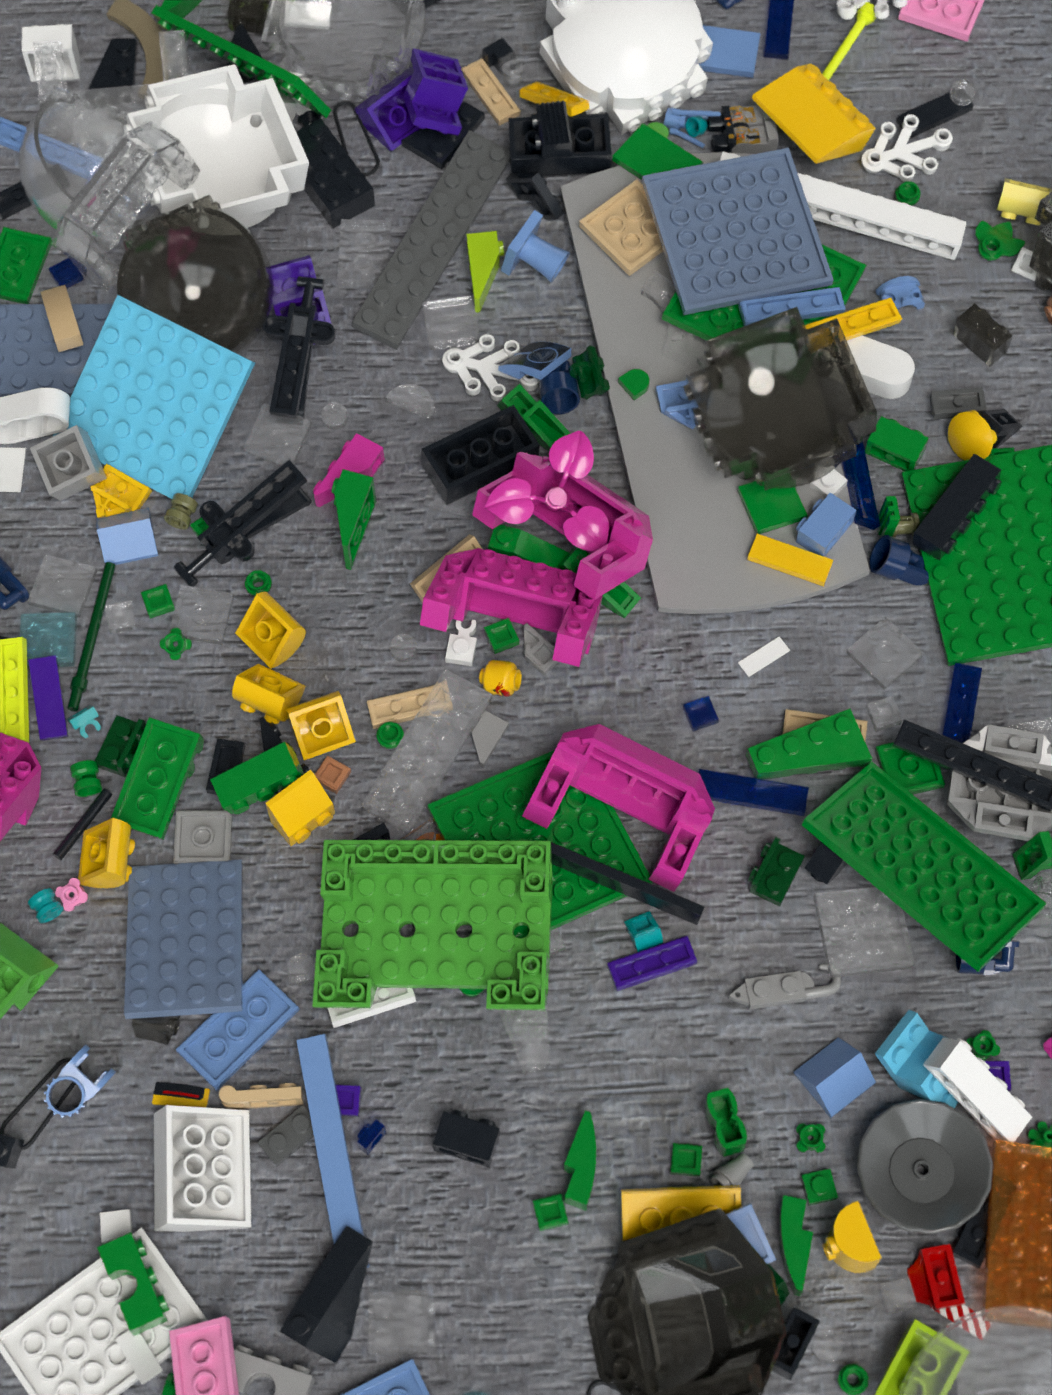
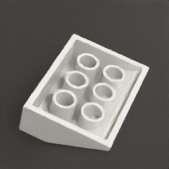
(201, 1169)

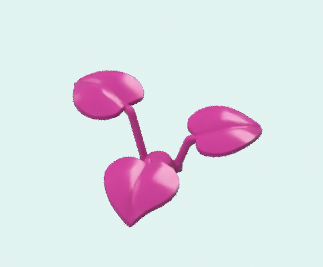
(570, 456)

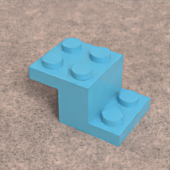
(904, 1057)

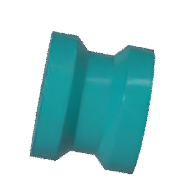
(45, 905)

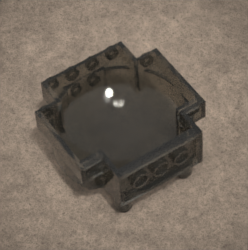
(780, 401)

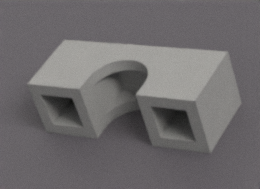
(287, 1380)

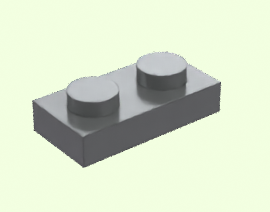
(952, 402)
(288, 1136)

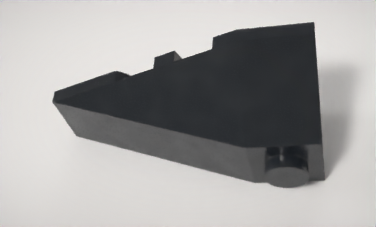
(329, 1304)

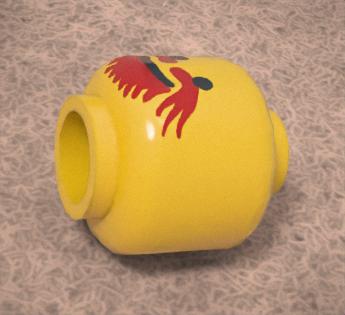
(500, 678)

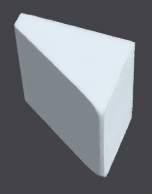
(1022, 263)

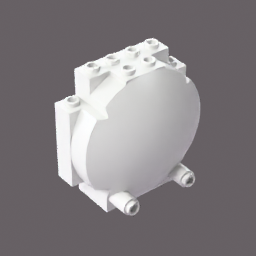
(627, 55)
(234, 136)

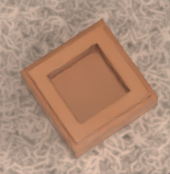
(332, 774)

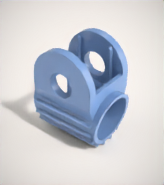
(88, 1088)

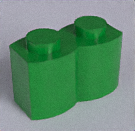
(729, 1130)

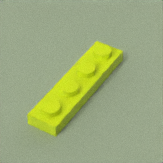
(14, 688)

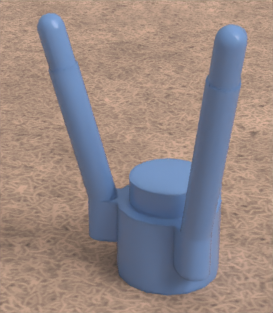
(677, 119)

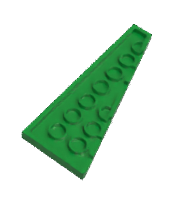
(247, 62)

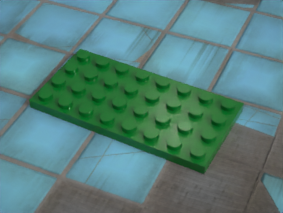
(924, 865)

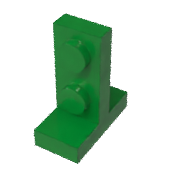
(1034, 855)

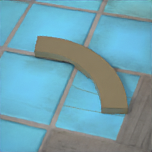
(146, 31)

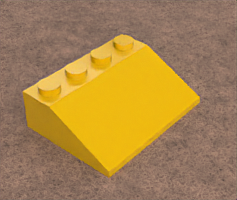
(815, 114)

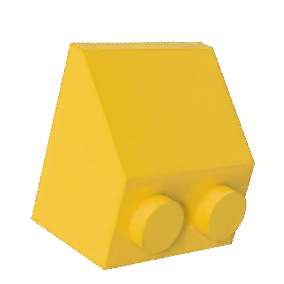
(300, 809)

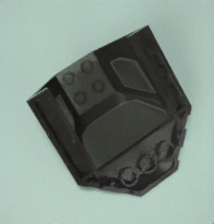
(688, 1313)

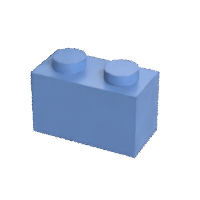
(825, 525)

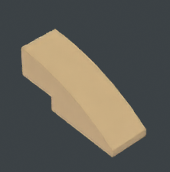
(61, 318)

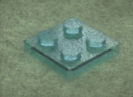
(50, 635)

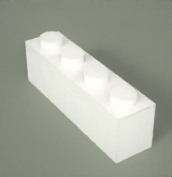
(977, 1089)

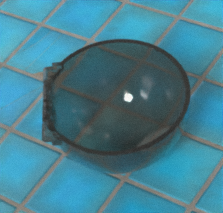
(199, 273)

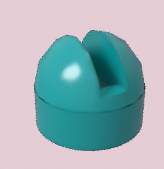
(695, 123)

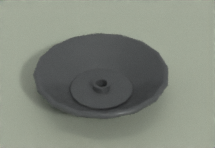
(943, 1143)

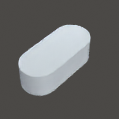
(883, 367)
(33, 414)

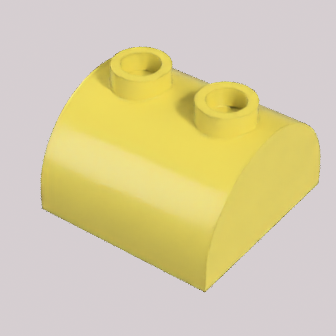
(1021, 200)

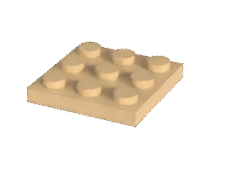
(625, 228)

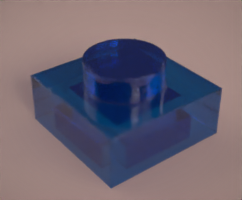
(370, 1136)

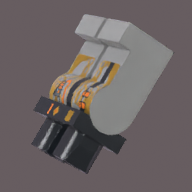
(743, 130)

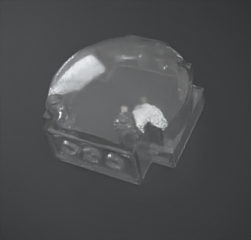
(345, 44)

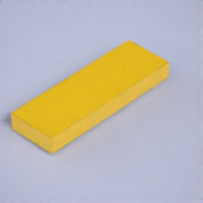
(542, 93)
(790, 559)

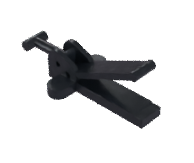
(298, 333)
(263, 507)

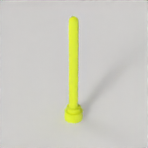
(865, 16)

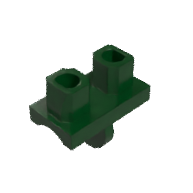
(587, 370)

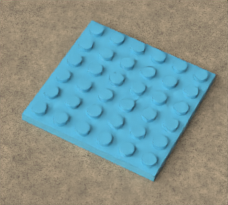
(156, 398)

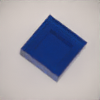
(66, 273)
(700, 713)

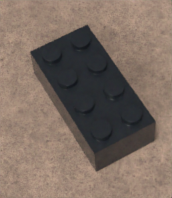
(589, 147)
(332, 176)
(477, 454)

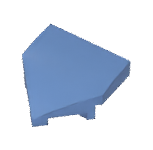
(675, 404)

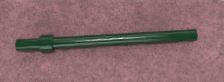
(79, 682)

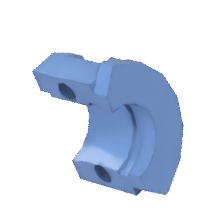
(903, 292)

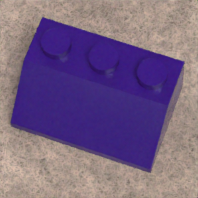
(387, 113)

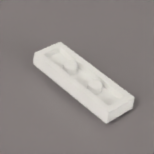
(384, 1000)

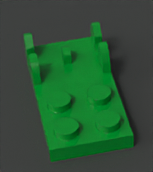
(157, 777)

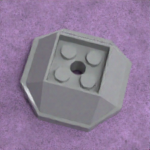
(992, 810)

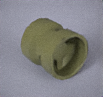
(180, 511)

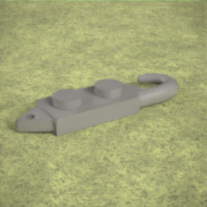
(782, 989)

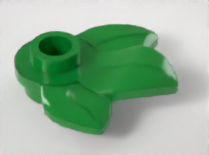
(997, 238)

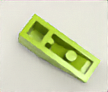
(484, 261)

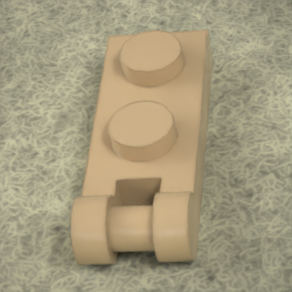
(261, 1097)

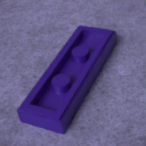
(48, 698)
(652, 963)

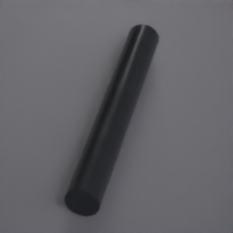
(82, 824)

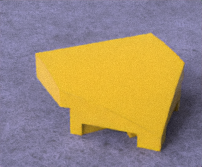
(118, 493)

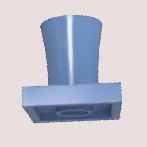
(534, 251)

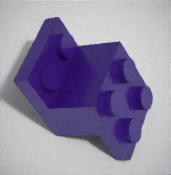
(435, 92)
(287, 291)

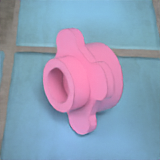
(79, 897)

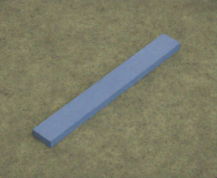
(329, 1135)

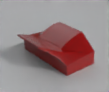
(936, 1278)

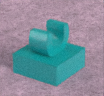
(83, 718)

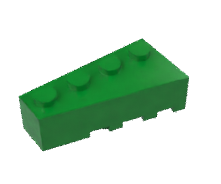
(820, 746)

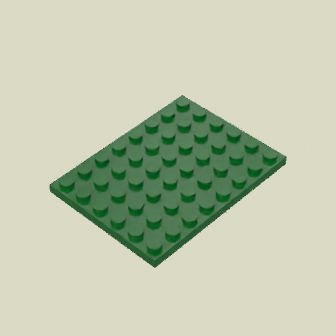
(998, 579)

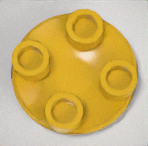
(970, 435)

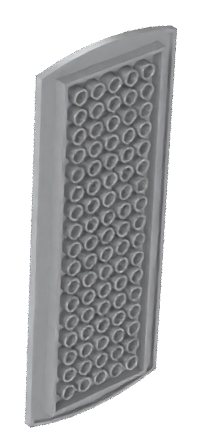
(693, 510)

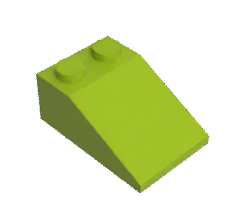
(908, 1348)

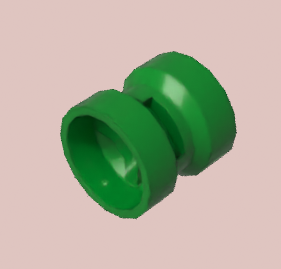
(86, 778)

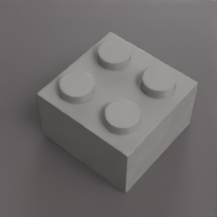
(68, 463)

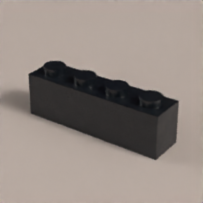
(957, 507)

